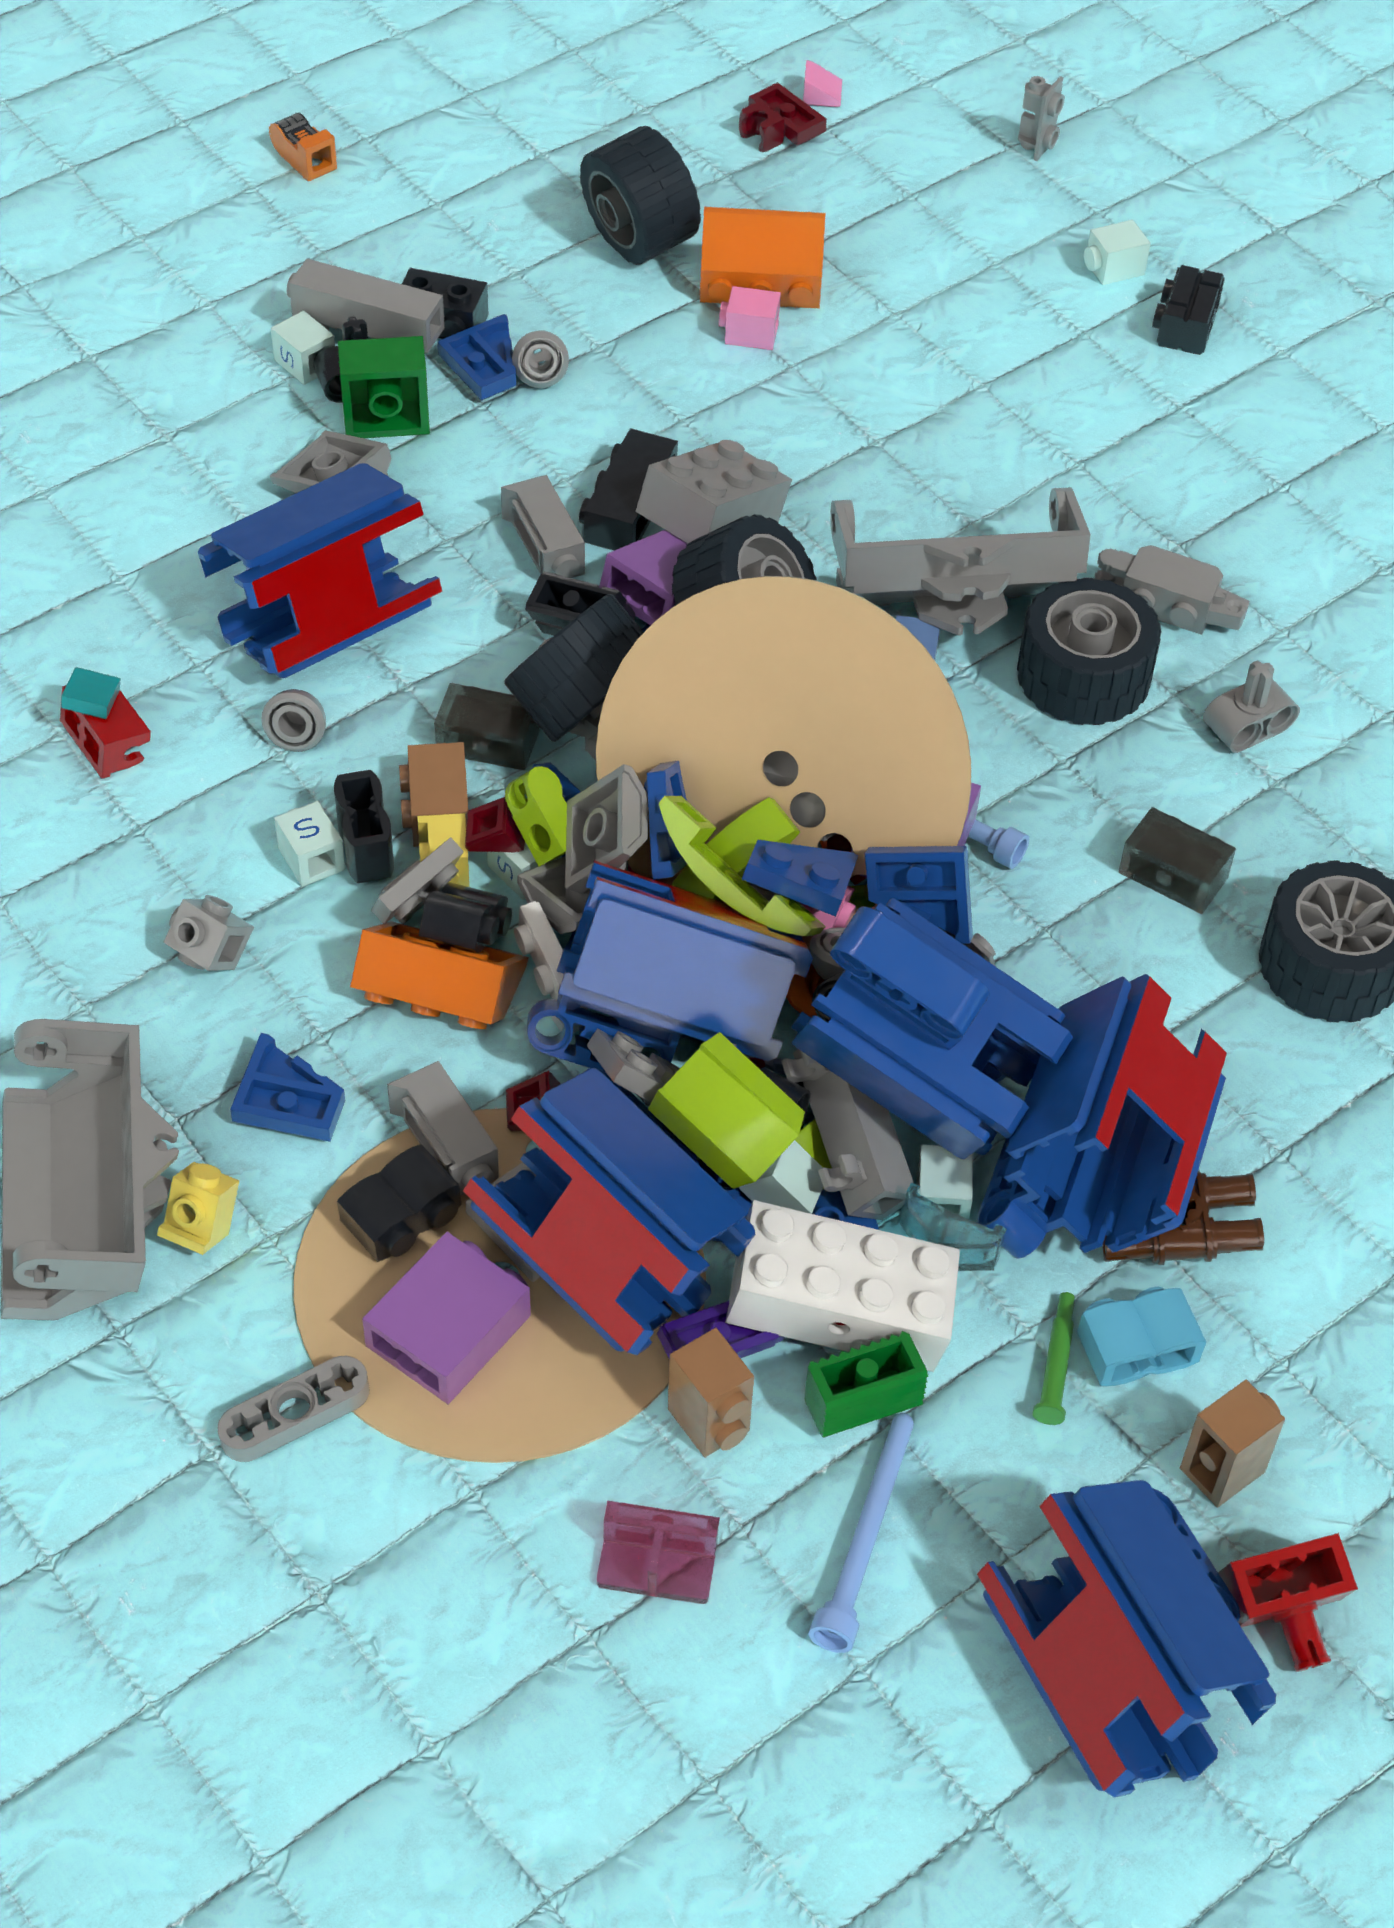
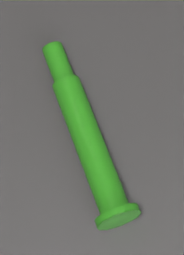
(1050, 1408)

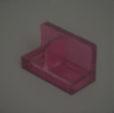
(658, 1552)

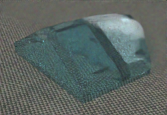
(932, 1223)

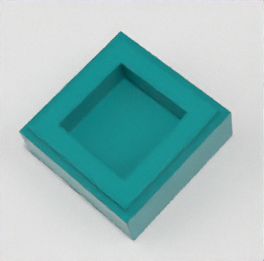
(90, 692)

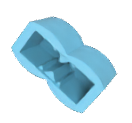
(1140, 1336)

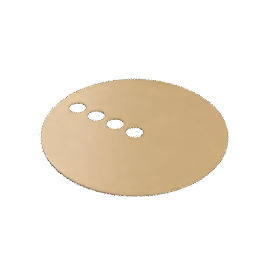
(799, 674)
(532, 1400)

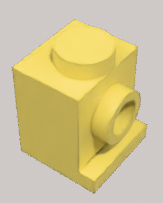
(437, 829)
(199, 1207)

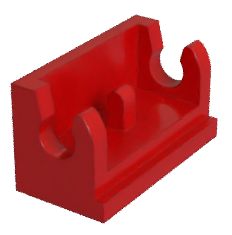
(108, 739)

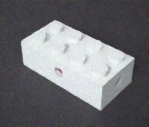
(842, 1283)

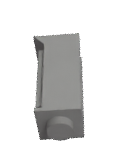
(544, 526)
(444, 1124)

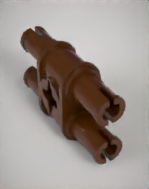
(1201, 1234)

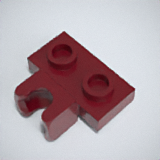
(777, 115)

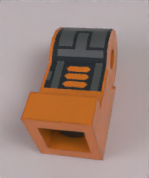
(300, 143)

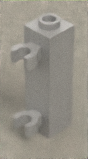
(387, 307)
(857, 1139)

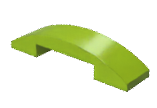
(689, 833)
(738, 839)

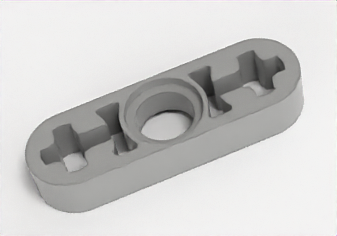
(287, 1430)

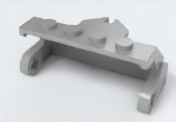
(962, 576)
(78, 1171)

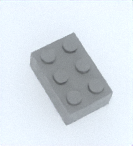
(710, 489)

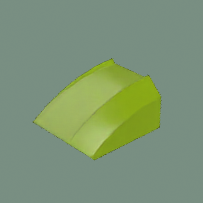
(728, 1112)

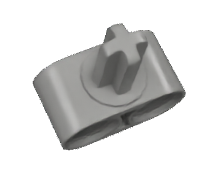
(1251, 710)

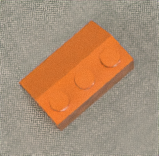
(763, 253)
(436, 976)

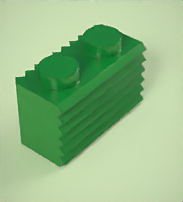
(865, 1384)

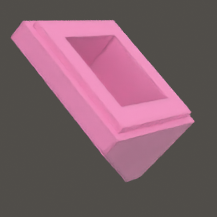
(821, 86)

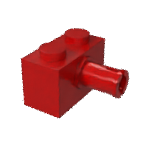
(1289, 1588)

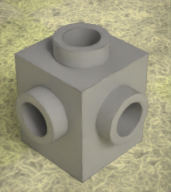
(208, 934)

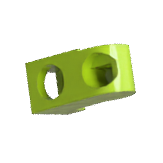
(540, 815)

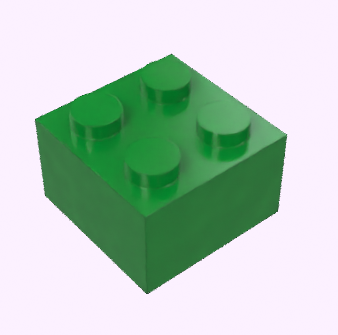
(384, 387)

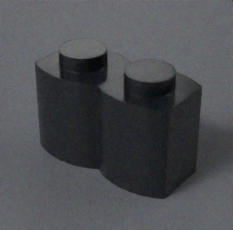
(364, 826)
(465, 917)
(399, 1203)

